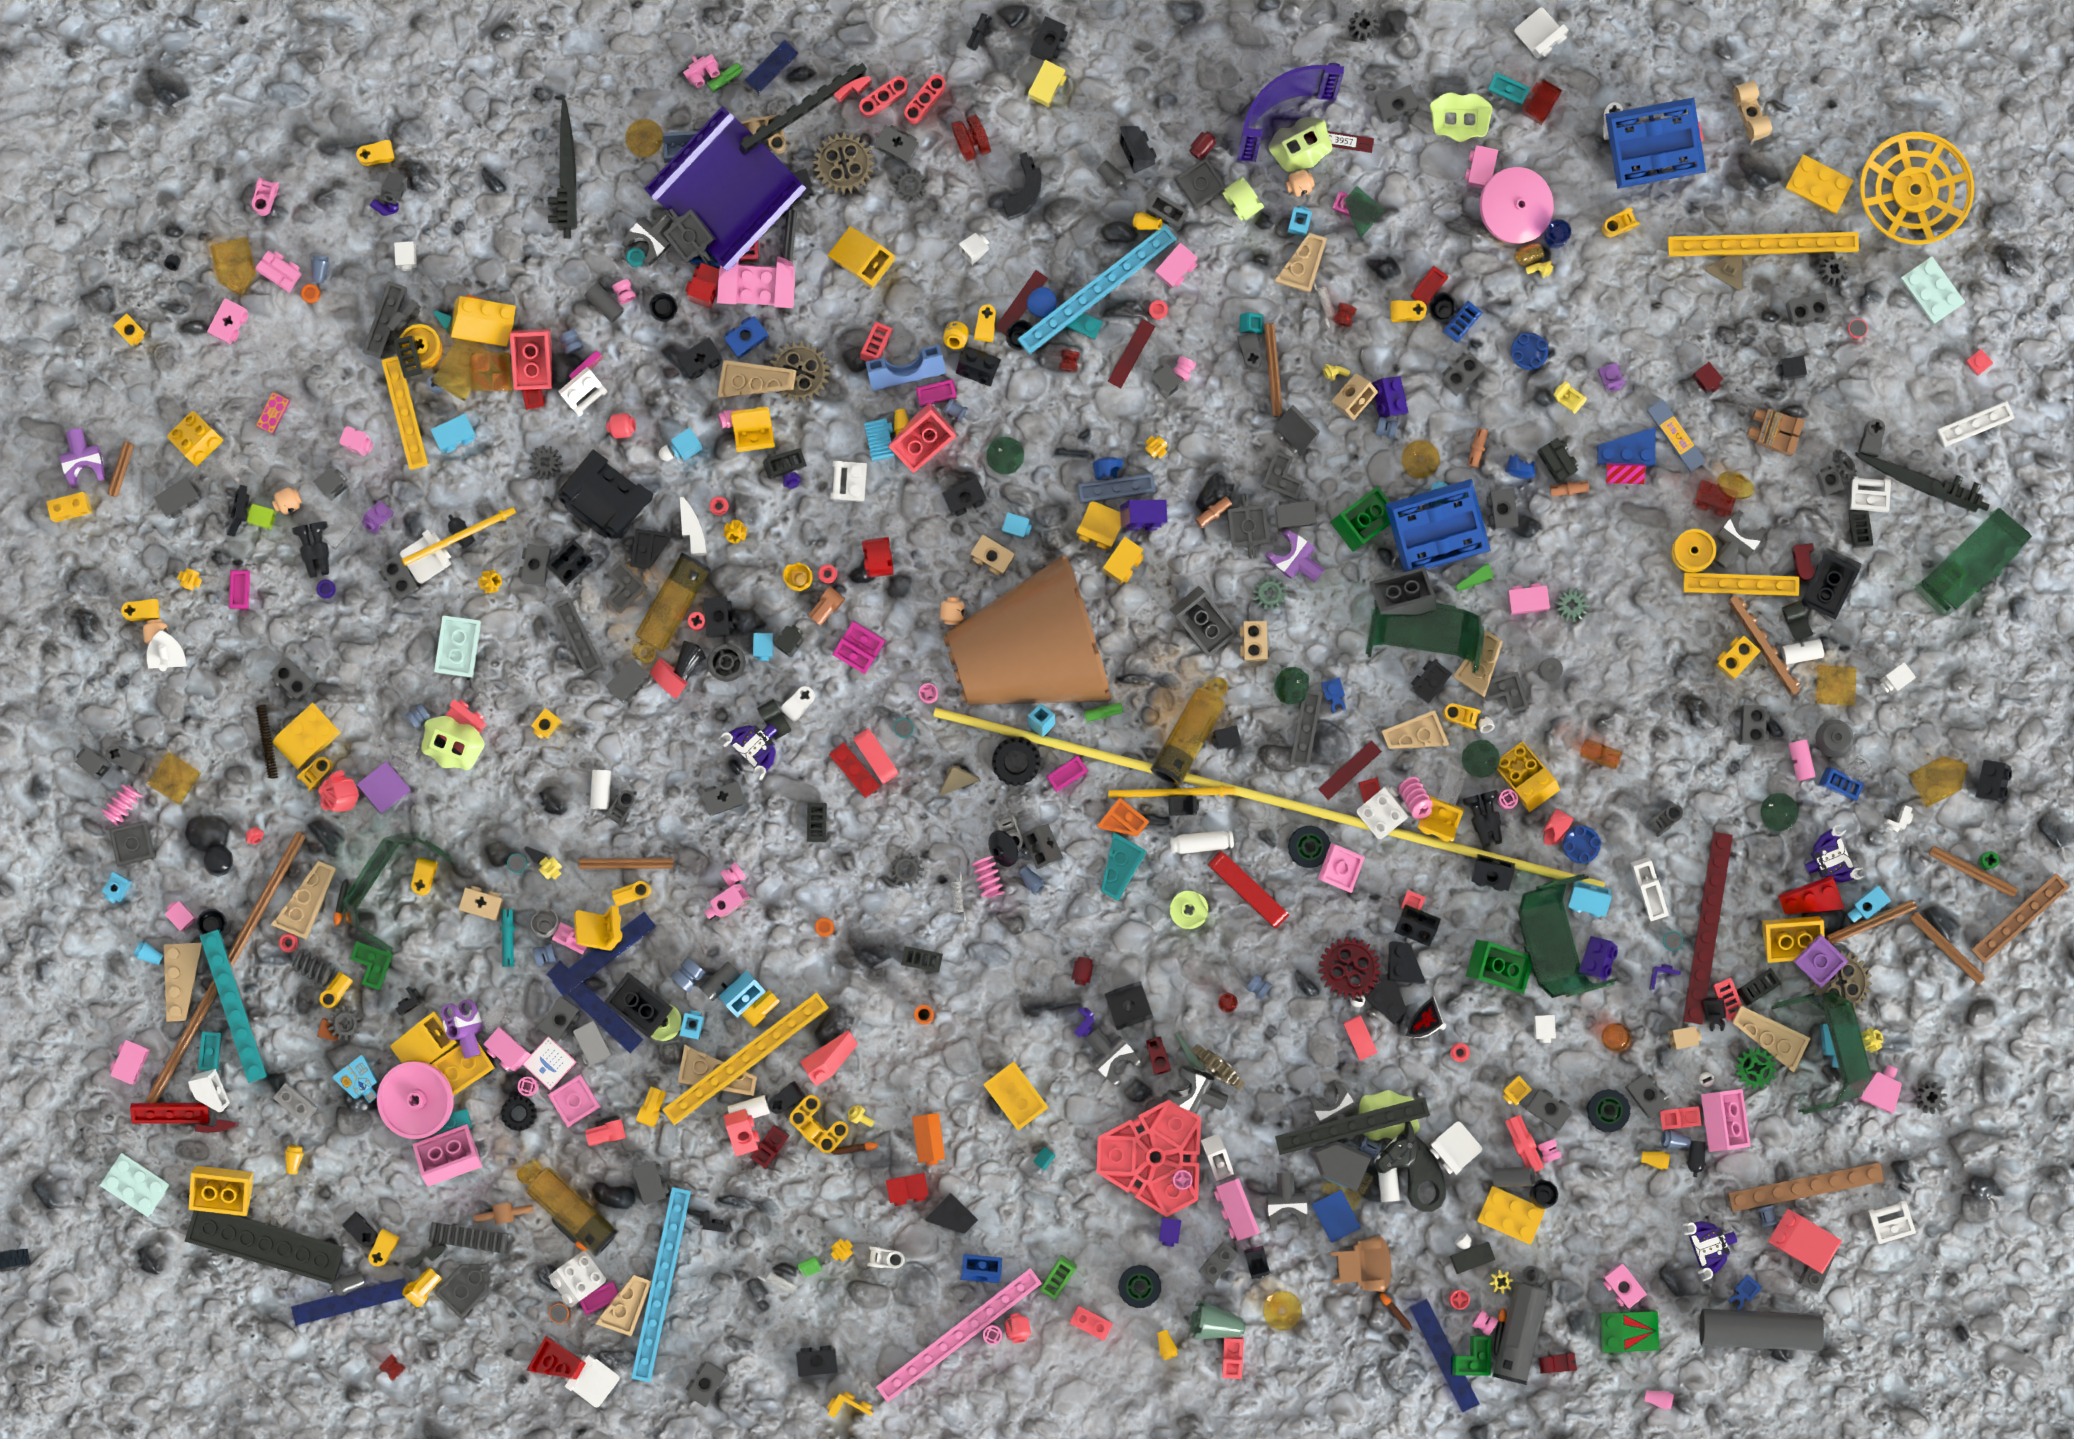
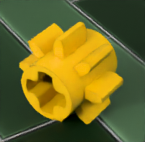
(1156, 446)
(735, 531)
(189, 579)
(489, 581)
(841, 1250)

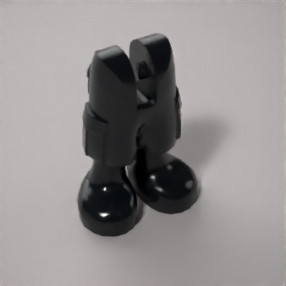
(313, 553)
(1488, 822)

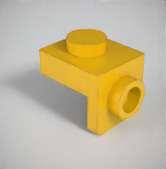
(1516, 1091)

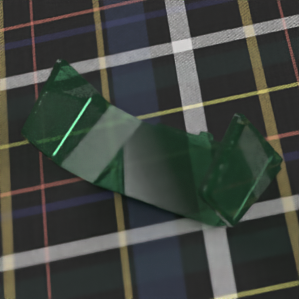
(1973, 563)
(1439, 631)
(370, 874)
(1551, 941)
(1846, 1043)

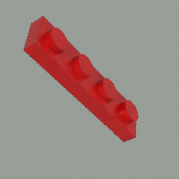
(169, 1113)

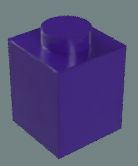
(1169, 1231)

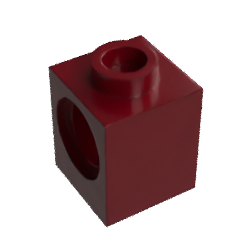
(1708, 378)

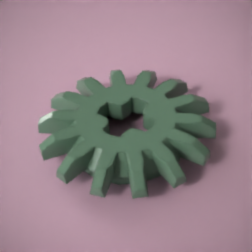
(1275, 588)
(1566, 609)

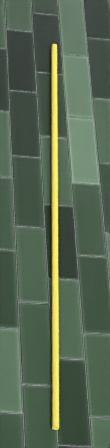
(1251, 794)

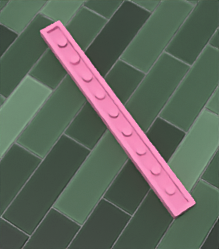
(958, 1335)

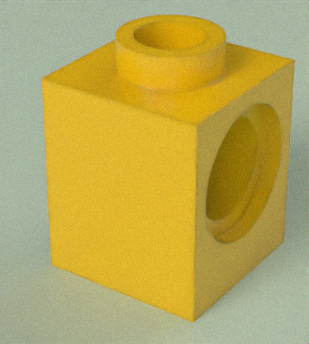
(122, 326)
(554, 723)

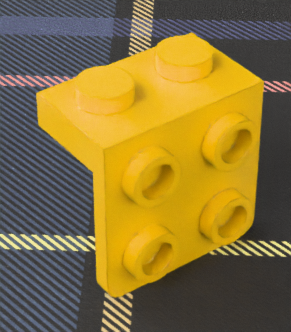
(752, 429)
(194, 438)
(1099, 526)
(1442, 820)
(598, 929)
(835, 1404)

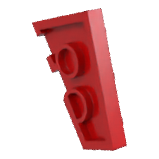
(1813, 897)
(555, 1361)

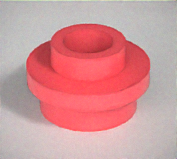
(716, 500)
(823, 569)
(254, 835)
(282, 942)
(1466, 1052)

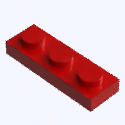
(854, 770)

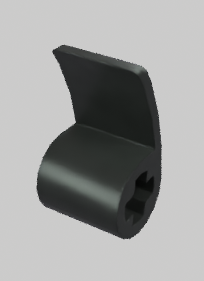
(1796, 620)
(773, 715)

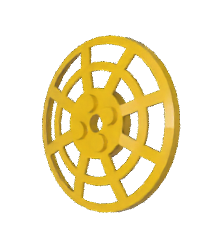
(1924, 180)

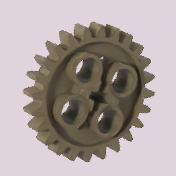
(859, 159)
(805, 356)
(1857, 977)
(1218, 1067)

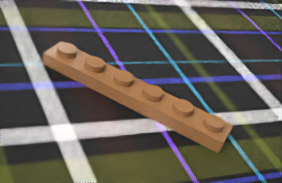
(1769, 652)
(2019, 918)

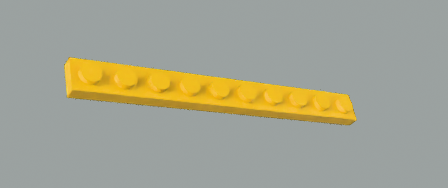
(1763, 244)
(745, 1059)

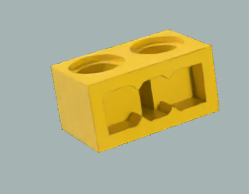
(69, 507)
(1740, 660)

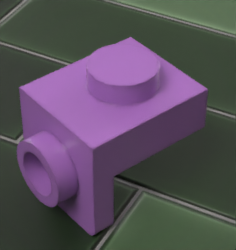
(376, 517)

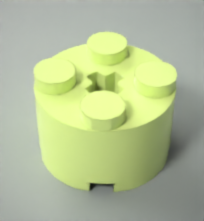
(1243, 198)

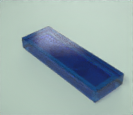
(771, 66)

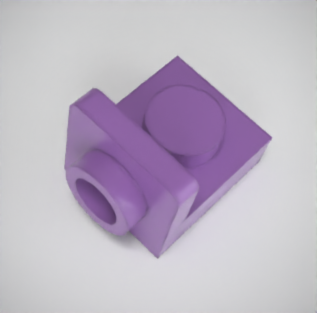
(1611, 377)

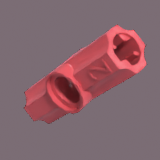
(1524, 1143)

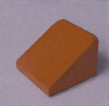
(325, 1033)

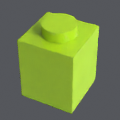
(261, 516)

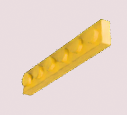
(405, 414)
(1740, 584)

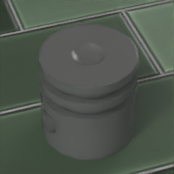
(1550, 669)

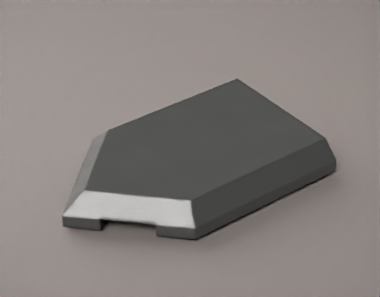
(1341, 1164)
(465, 1288)

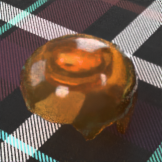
(1616, 1037)

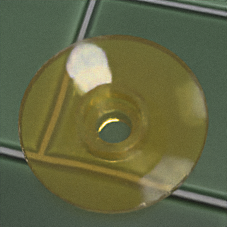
(647, 146)
(1414, 466)
(1735, 485)
(1289, 1318)

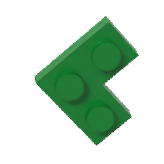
(377, 962)
(1479, 1360)

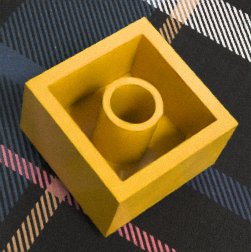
(1123, 560)

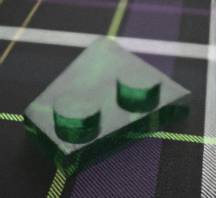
(1362, 209)

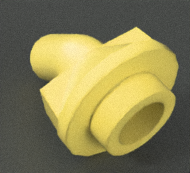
(1544, 268)
(1331, 371)
(855, 1115)

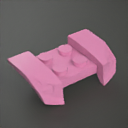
(758, 284)

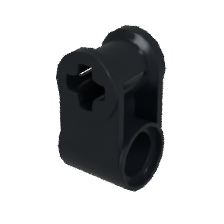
(789, 1096)
(358, 1227)

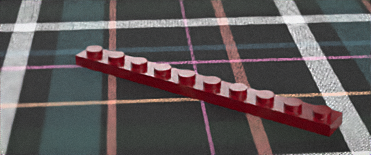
(1707, 927)

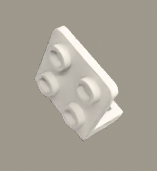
(1540, 33)
(429, 565)
(1384, 812)
(1455, 1148)
(577, 1278)
(594, 1381)

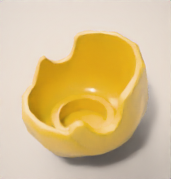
(797, 576)

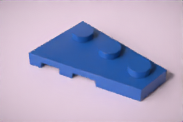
(1631, 449)

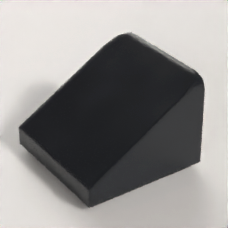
(535, 855)

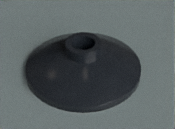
(1003, 848)

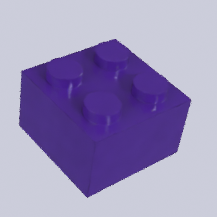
(1143, 514)

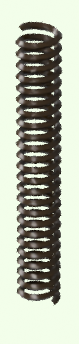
(263, 740)

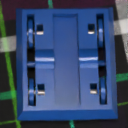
(1655, 143)
(1438, 527)

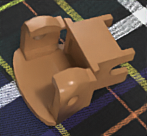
(1366, 1264)

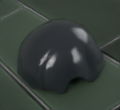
(663, 307)
(1443, 307)
(1015, 331)
(218, 860)
(210, 921)
(1543, 1194)

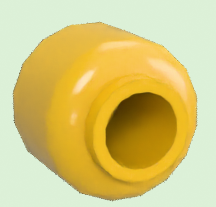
(955, 335)

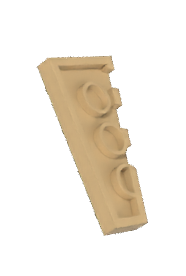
(302, 909)
(1774, 1037)
(697, 1065)

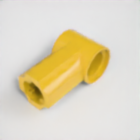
(629, 893)
(337, 989)
(756, 1012)
(650, 1111)
(418, 1291)

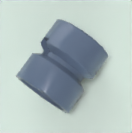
(688, 974)

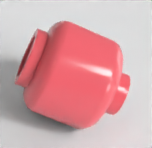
(621, 425)
(1017, 1328)

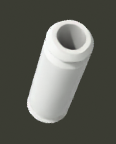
(1201, 842)

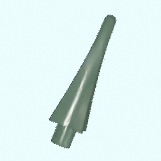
(1193, 1059)

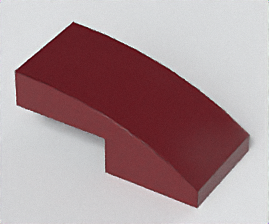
(221, 1125)
(770, 1146)

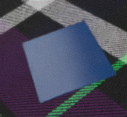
(1336, 1216)

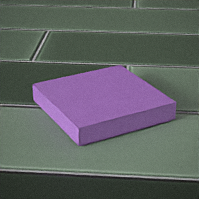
(383, 787)
(1820, 960)

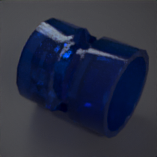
(1557, 233)

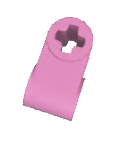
(264, 192)

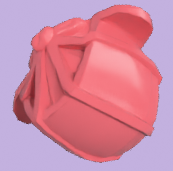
(338, 793)

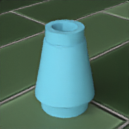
(147, 953)

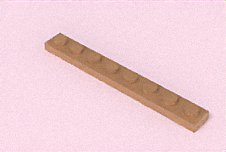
(1805, 1187)

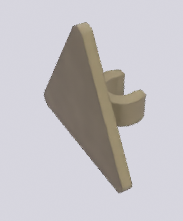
(1728, 270)
(956, 779)

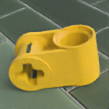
(377, 153)
(1622, 221)
(1405, 311)
(985, 327)
(144, 610)
(1462, 715)
(315, 774)
(423, 873)
(384, 1244)

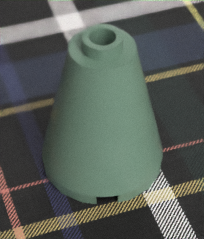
(1215, 1322)

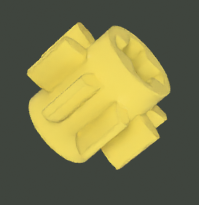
(550, 868)
(1872, 1039)
(1495, 1283)

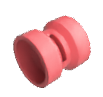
(1459, 1299)

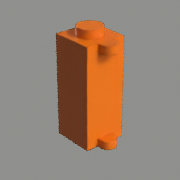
(928, 1138)

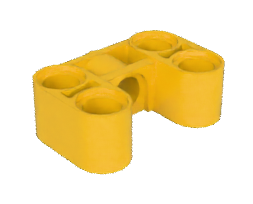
(813, 1130)

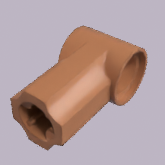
(829, 602)

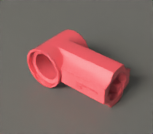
(609, 1132)

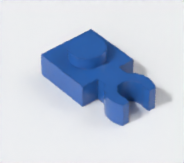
(1333, 691)
(1746, 1290)

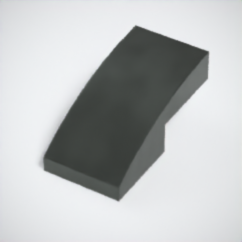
(431, 1253)
(1472, 1257)

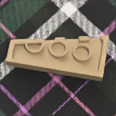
(750, 379)
(180, 977)

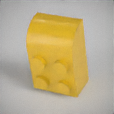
(306, 736)

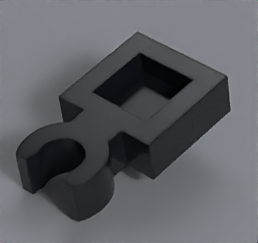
(1715, 1010)

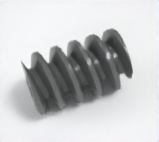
(313, 968)

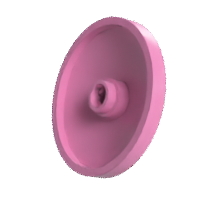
(1501, 209)
(399, 1104)

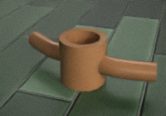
(503, 1213)

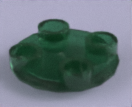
(1005, 455)
(1291, 685)
(1480, 758)
(1779, 812)

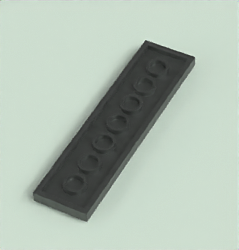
(266, 1245)

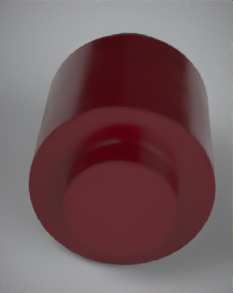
(1202, 145)
(1082, 971)

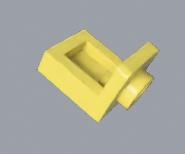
(1569, 397)

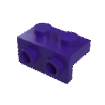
(1390, 397)
(1598, 958)
(1084, 1028)

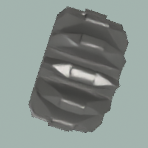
(1363, 33)
(1840, 272)
(1935, 1103)

